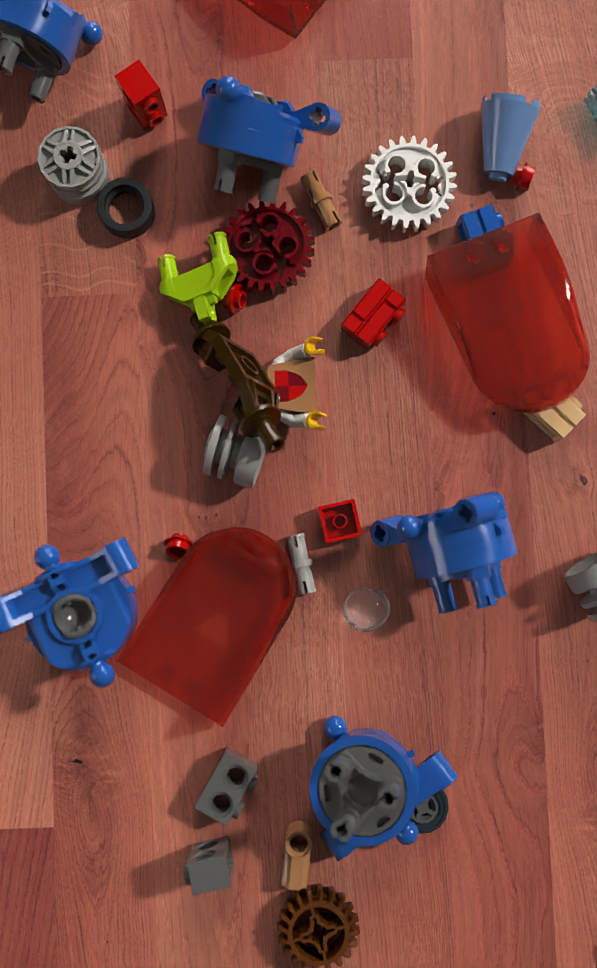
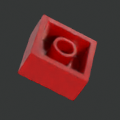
(339, 521)

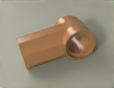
(296, 857)

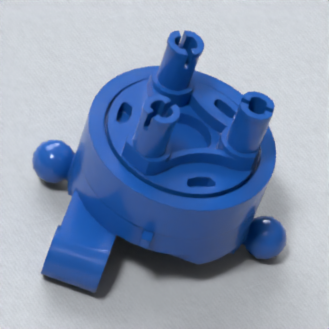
(456, 545)

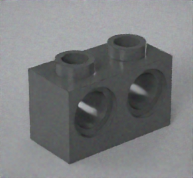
(222, 784)
(209, 866)

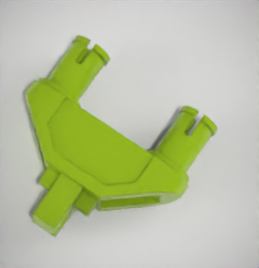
(202, 285)

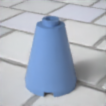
(505, 132)

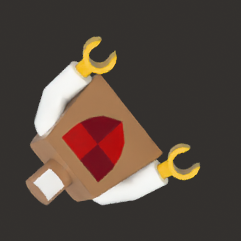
(295, 381)

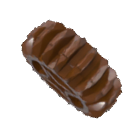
(304, 933)

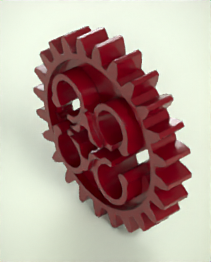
(288, 232)

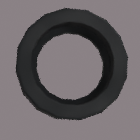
(116, 188)

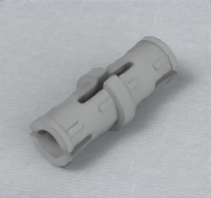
(301, 563)

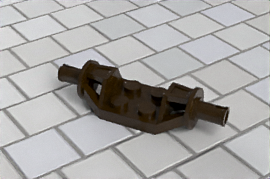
(256, 397)

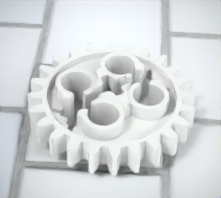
(407, 209)

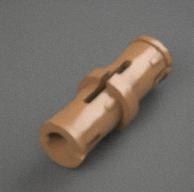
(321, 200)

